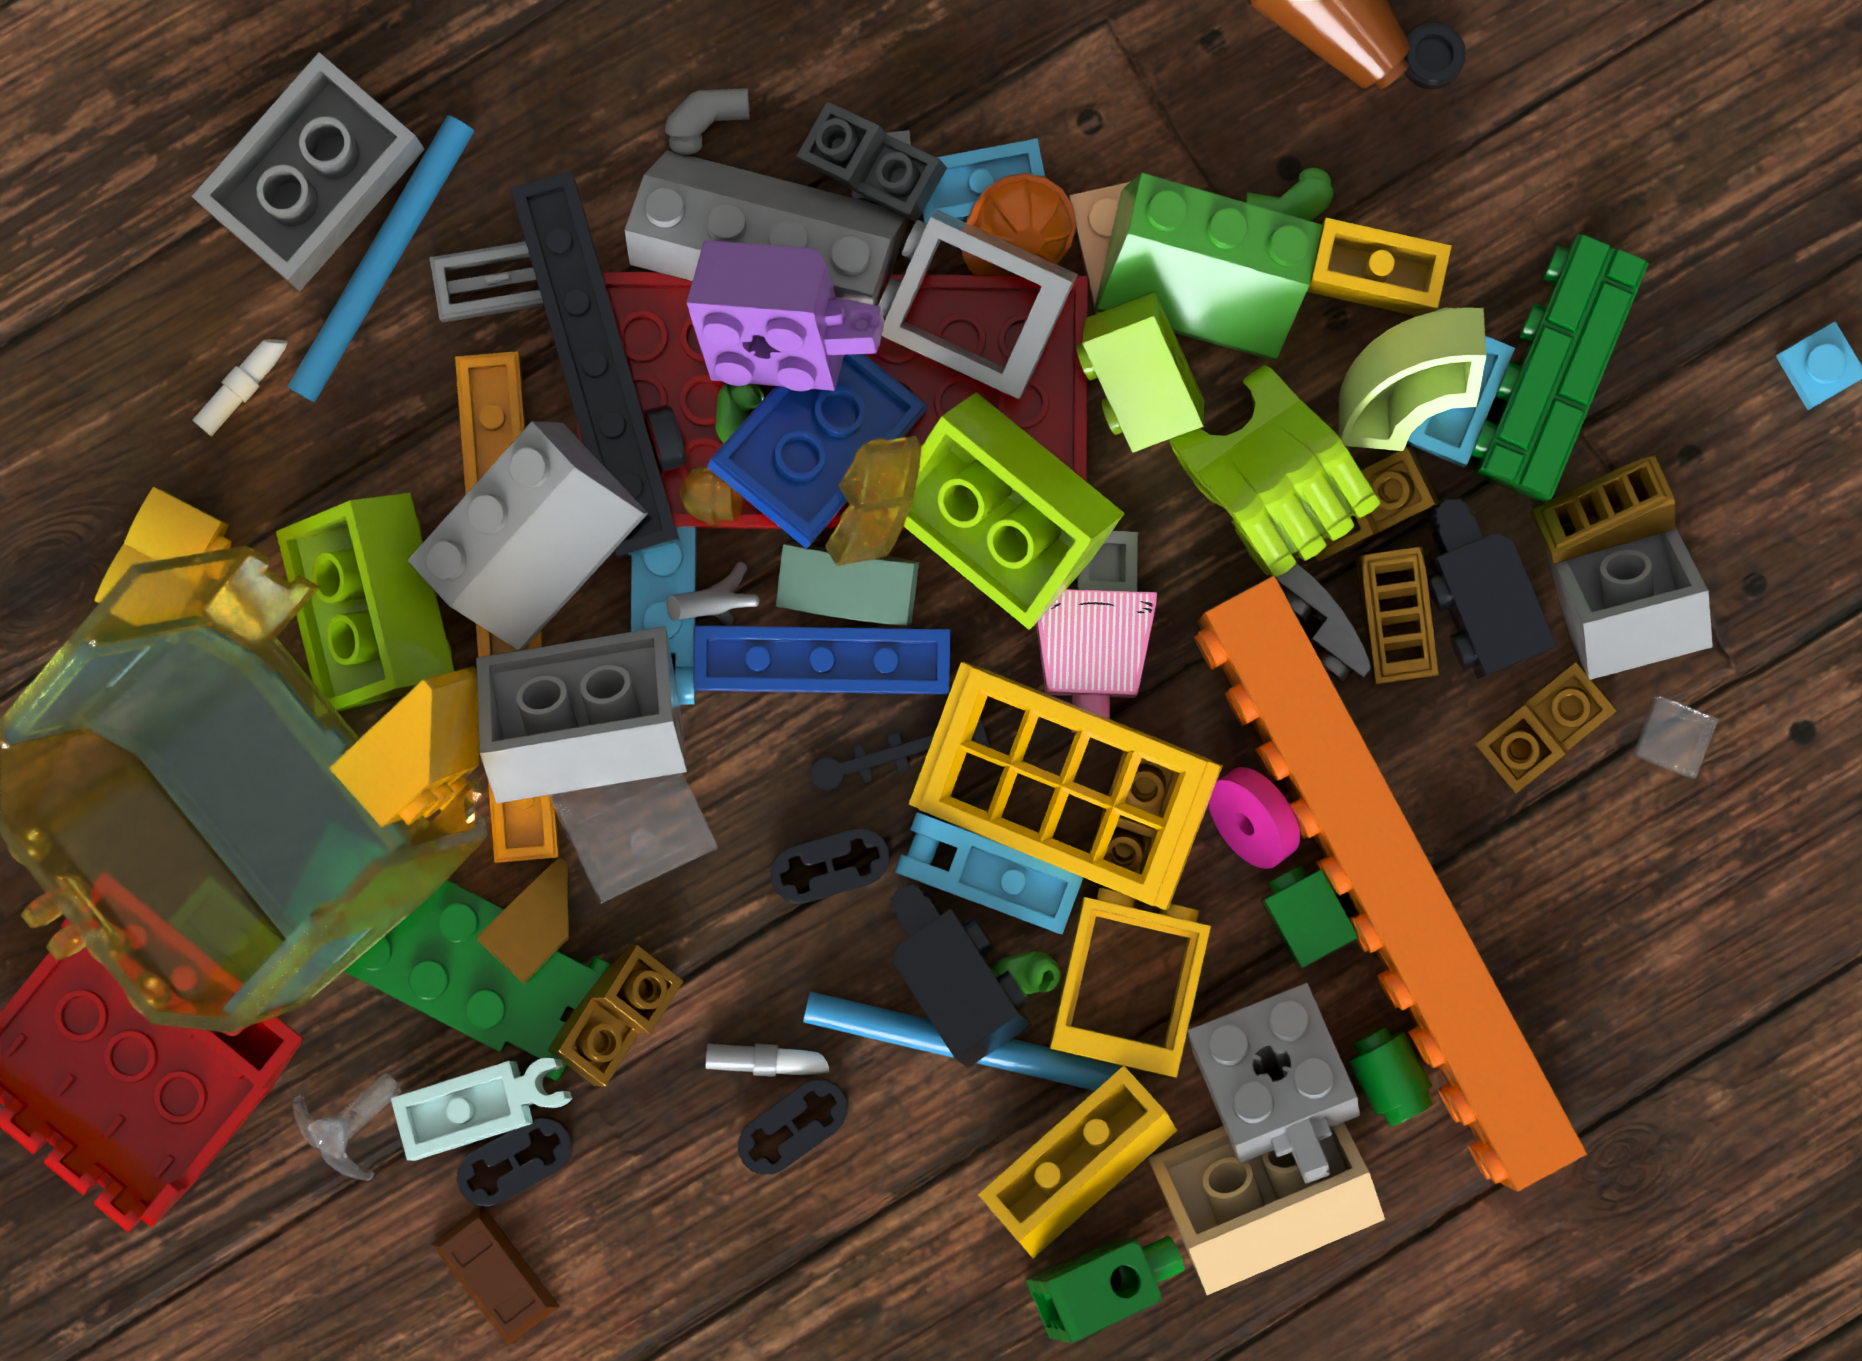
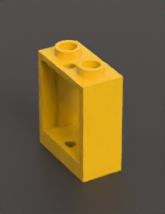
(1116, 1049)

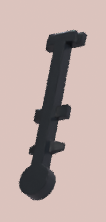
(829, 773)

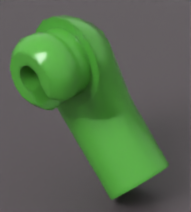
(1303, 200)
(735, 406)
(1032, 970)

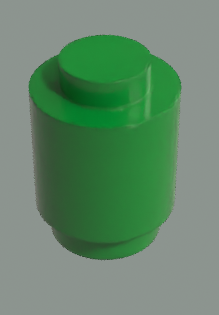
(1391, 1075)

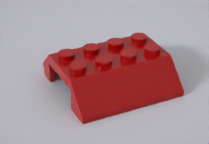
(125, 1096)

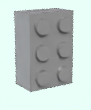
(309, 171)

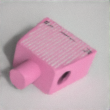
(1095, 645)

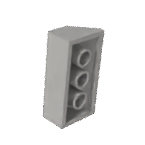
(702, 200)

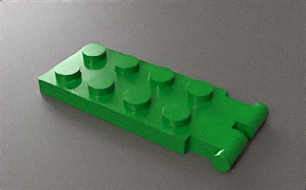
(447, 974)

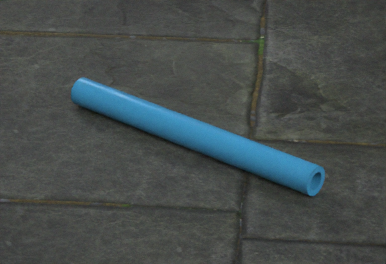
(381, 258)
(921, 1035)

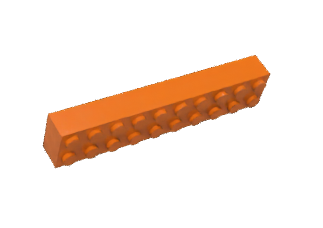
(1390, 887)

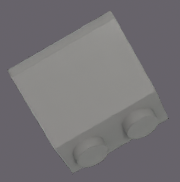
(1633, 604)

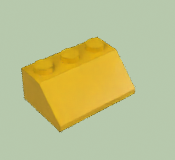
(417, 751)

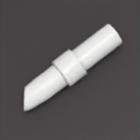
(239, 385)

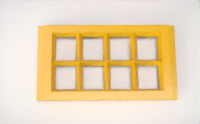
(1175, 829)

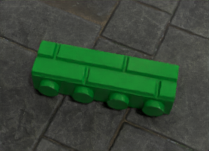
(1560, 368)

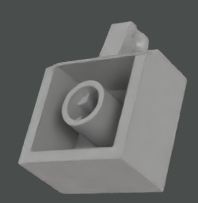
(1282, 1114)

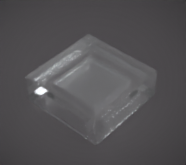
(1675, 737)

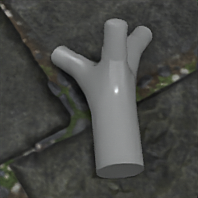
(713, 600)

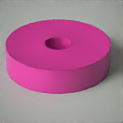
(1254, 818)

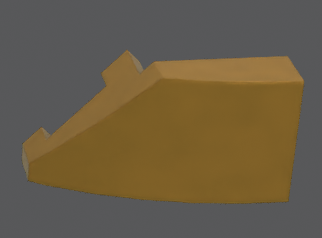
(532, 924)

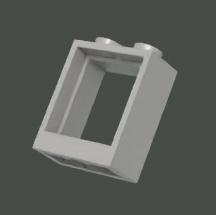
(899, 297)

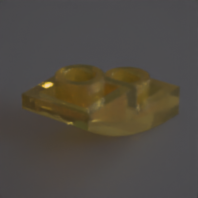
(879, 495)

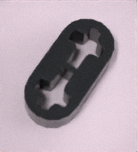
(824, 851)
(802, 1139)
(523, 1174)

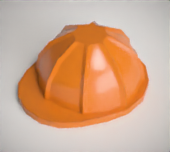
(1026, 213)

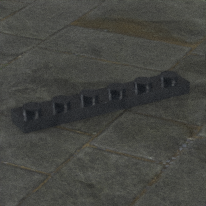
(593, 350)

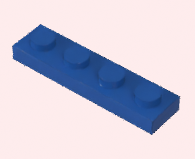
(821, 660)

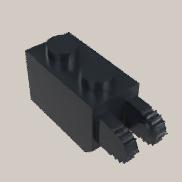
(1485, 593)
(954, 978)

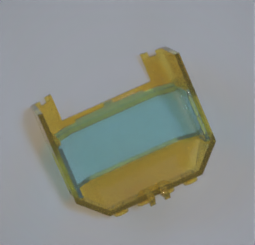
(188, 805)

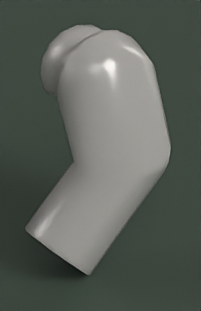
(699, 112)

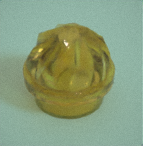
(710, 497)

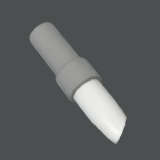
(765, 1060)

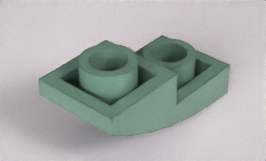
(860, 591)

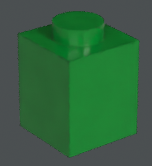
(1307, 915)

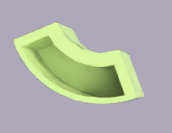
(1412, 375)

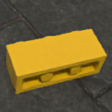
(1078, 1161)

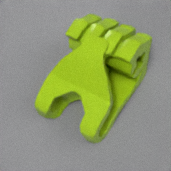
(1278, 476)

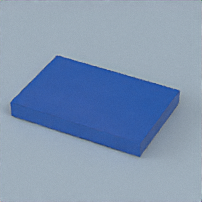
(803, 443)

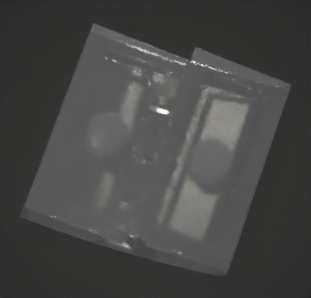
(633, 830)

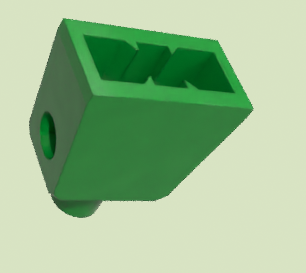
(1078, 1294)

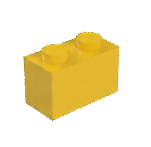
(1379, 268)

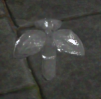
(332, 1134)

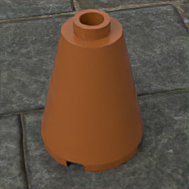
(1350, 35)

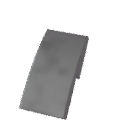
(1335, 637)

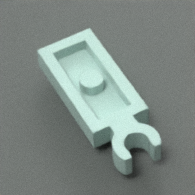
(473, 1107)

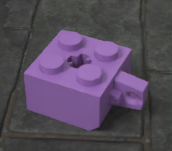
(775, 317)

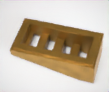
(1618, 487)
(1391, 561)

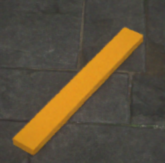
(489, 423)

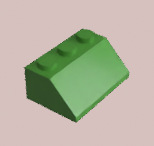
(1215, 262)

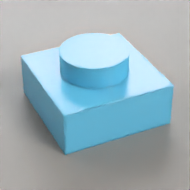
(1821, 365)

